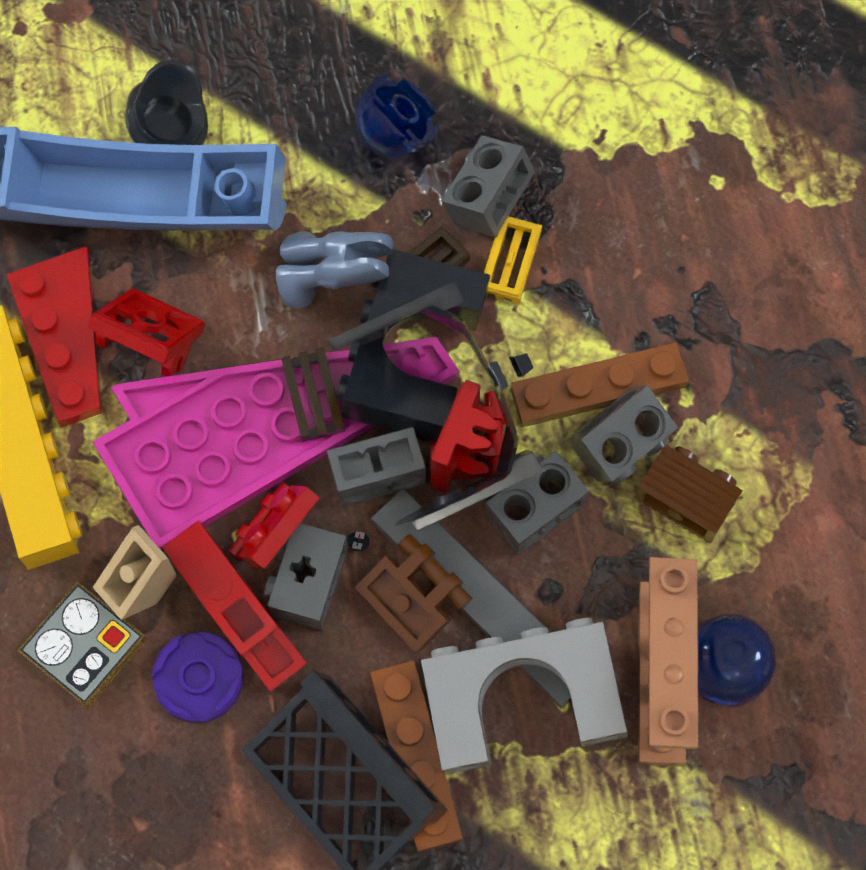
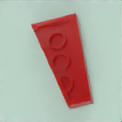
(56, 312)

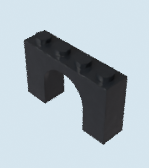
(377, 389)

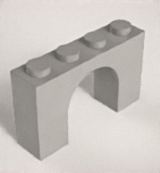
(461, 679)

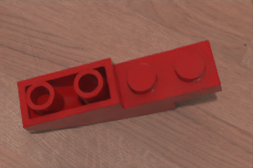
(234, 605)

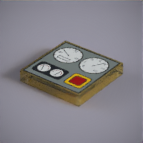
(82, 645)

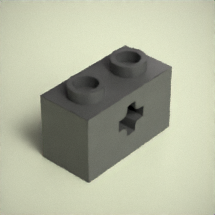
(306, 601)

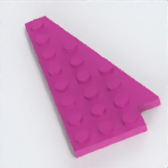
(230, 434)

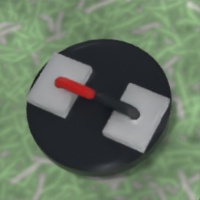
(358, 541)

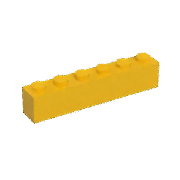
(28, 480)

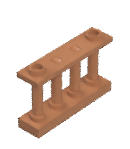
(668, 662)

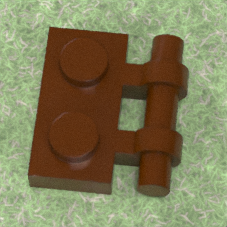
(403, 602)

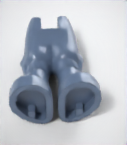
(346, 263)

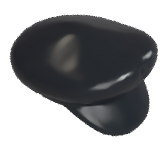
(167, 107)

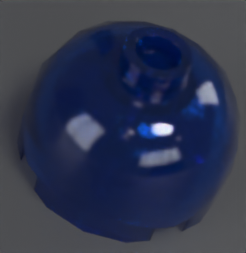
(394, 118)
(734, 660)

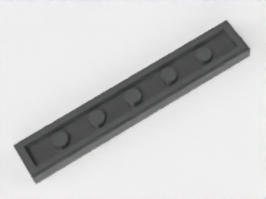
(492, 605)

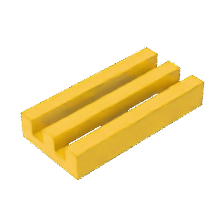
(502, 290)

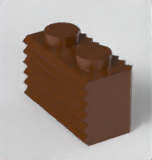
(689, 492)

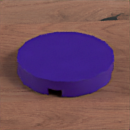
(197, 677)

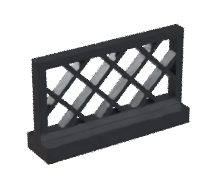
(373, 752)

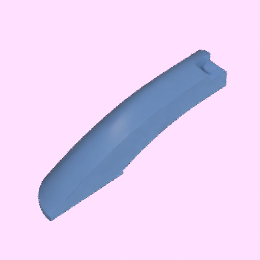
(139, 184)

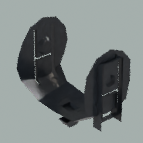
(511, 466)

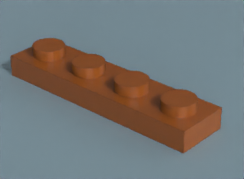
(597, 384)
(413, 738)

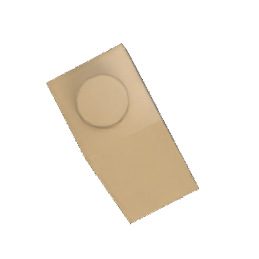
(135, 575)

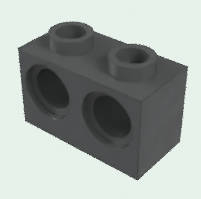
(488, 186)
(618, 426)
(377, 467)
(543, 509)

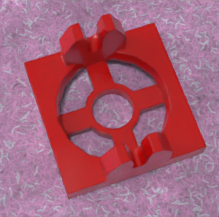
(172, 323)
(459, 442)

